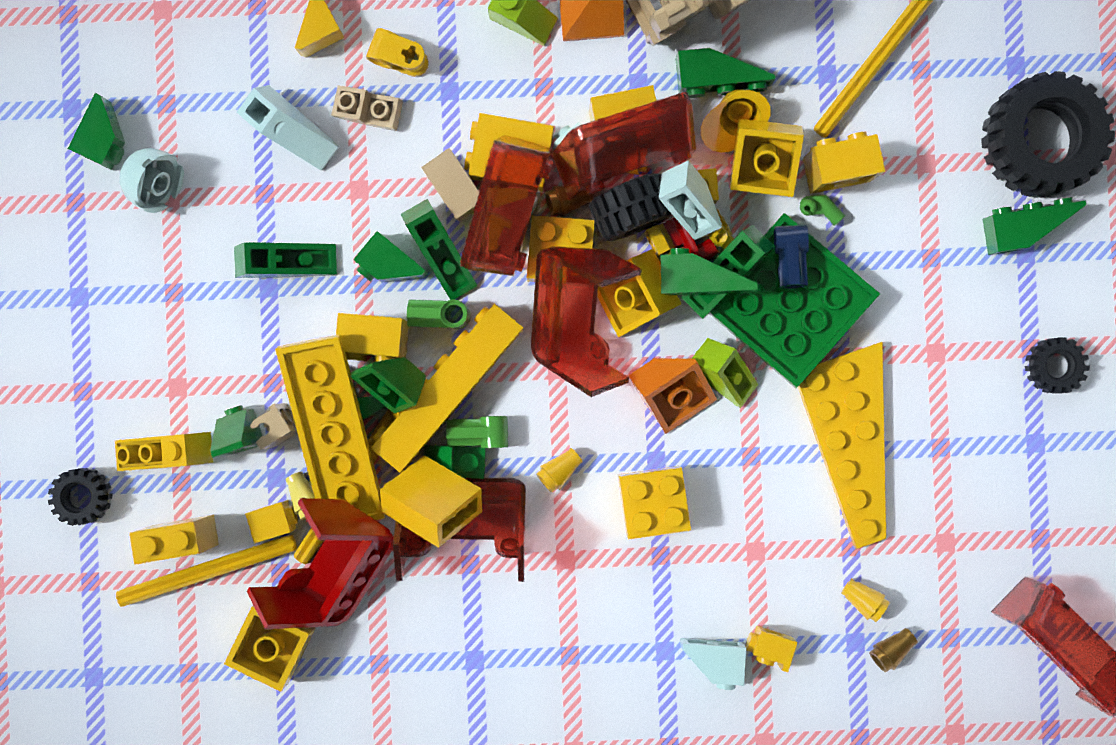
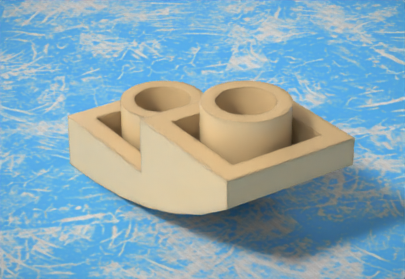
(367, 108)

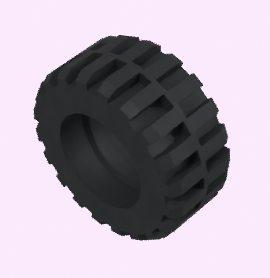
(1085, 121)

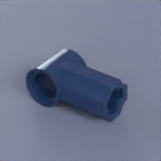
(791, 246)

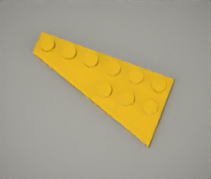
(847, 419)

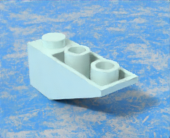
(287, 126)

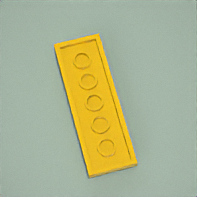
(330, 422)

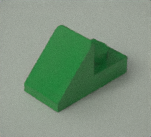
(462, 460)

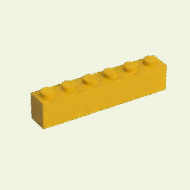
(448, 387)

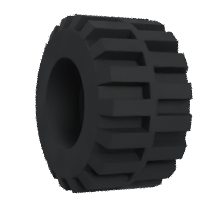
(629, 208)

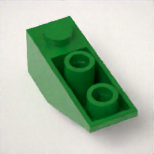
(712, 71)
(1019, 230)

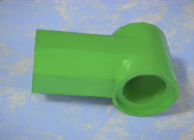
(435, 314)
(482, 432)

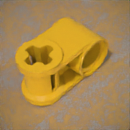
(392, 52)

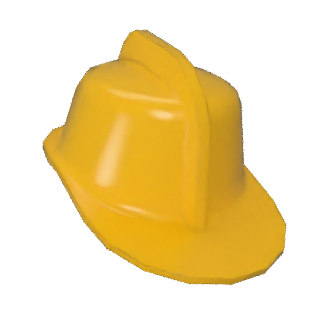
(721, 123)

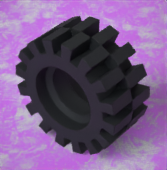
(1075, 365)
(62, 502)

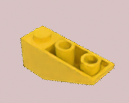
(163, 451)

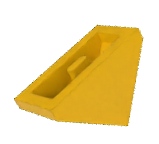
(317, 29)

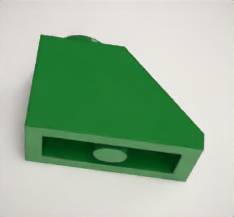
(99, 134)
(386, 261)
(392, 382)

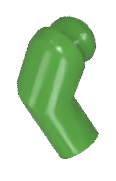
(821, 205)

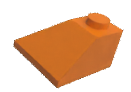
(591, 19)
(672, 390)

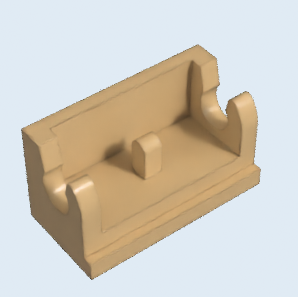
(452, 184)
(279, 424)

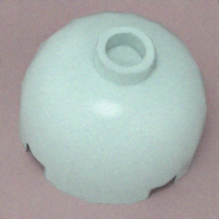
(151, 178)

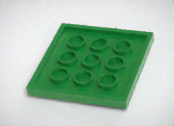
(797, 325)

